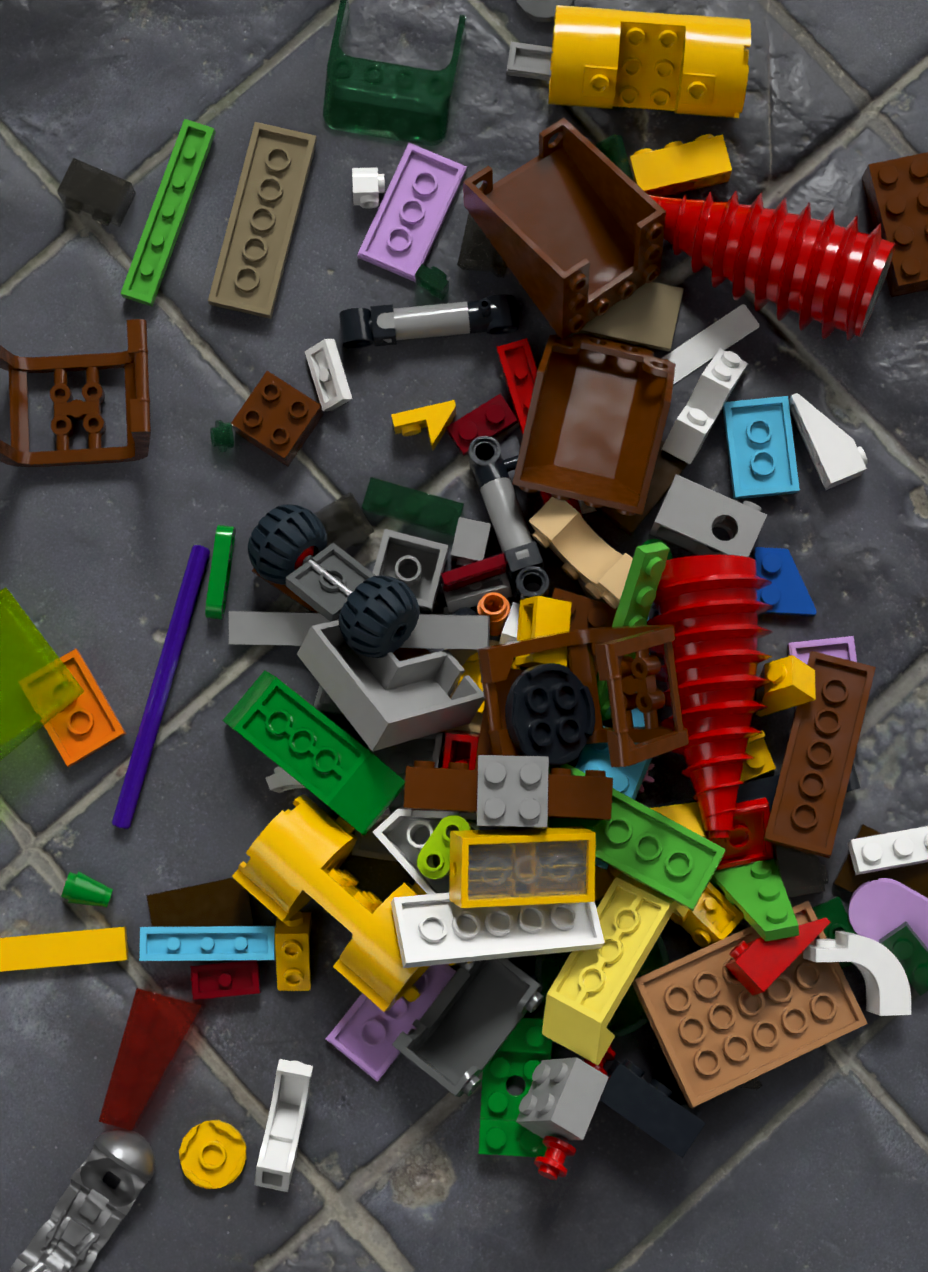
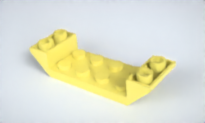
(598, 979)

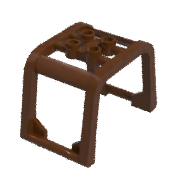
(137, 404)
(624, 688)

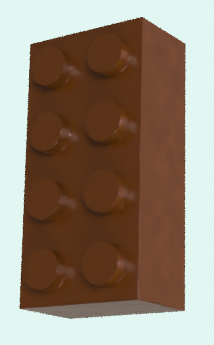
(899, 201)

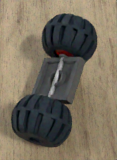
(372, 610)

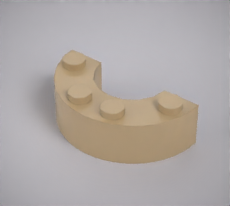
(581, 550)

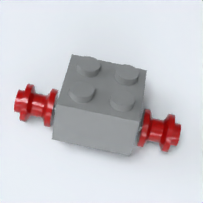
(562, 1107)

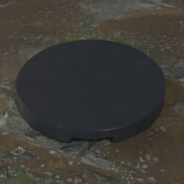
(550, 713)

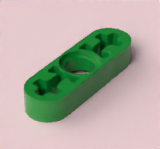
(220, 572)

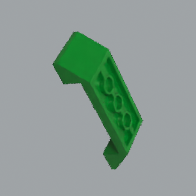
(315, 752)

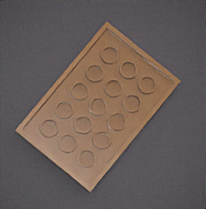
(726, 1036)

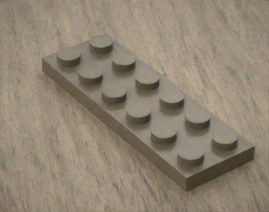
(262, 220)

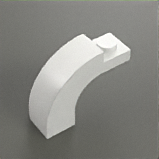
(884, 976)

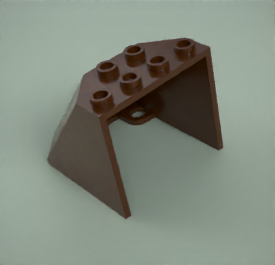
(595, 422)

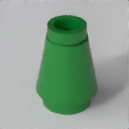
(86, 891)

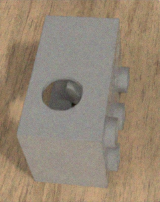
(694, 510)

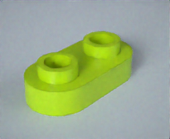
(439, 845)

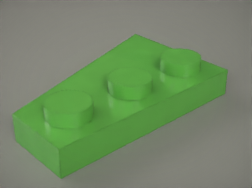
(761, 898)

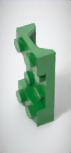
(499, 1109)

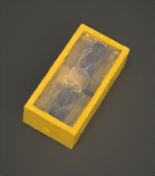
(522, 866)

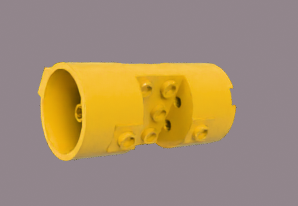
(649, 61)
(300, 861)

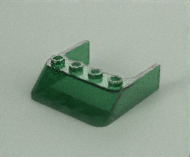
(389, 97)

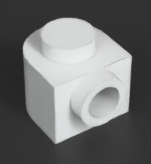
(367, 186)

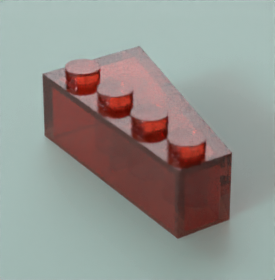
(149, 1046)

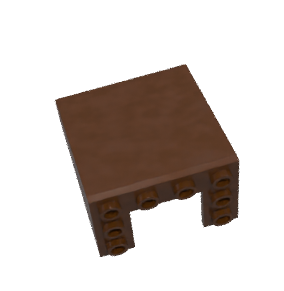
(570, 228)

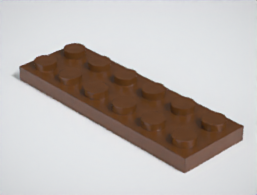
(820, 757)

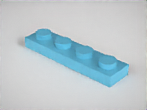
(207, 943)

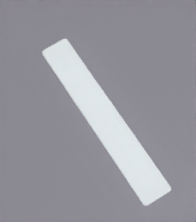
(707, 343)

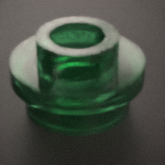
(222, 435)

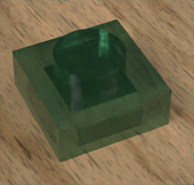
(432, 280)

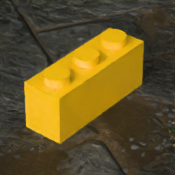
(681, 166)

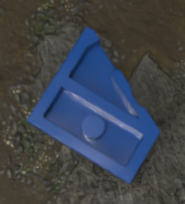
(787, 592)

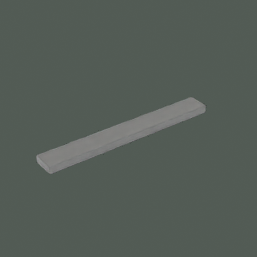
(292, 627)

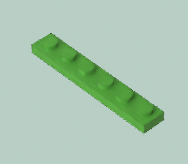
(168, 212)
(636, 600)

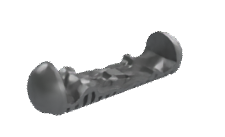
(89, 1207)

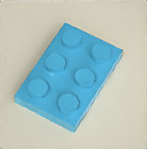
(760, 447)

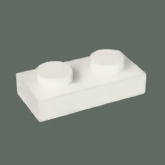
(328, 375)

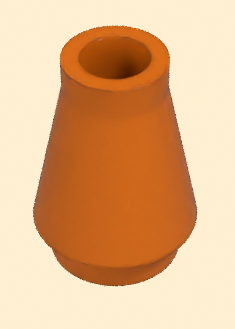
(497, 608)

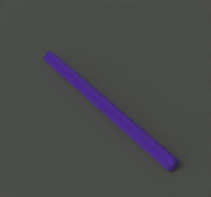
(160, 687)

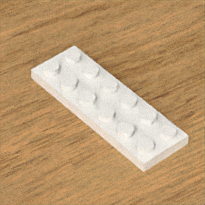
(440, 932)

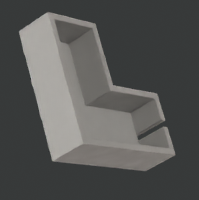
(389, 697)

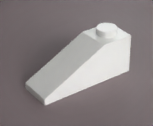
(830, 448)

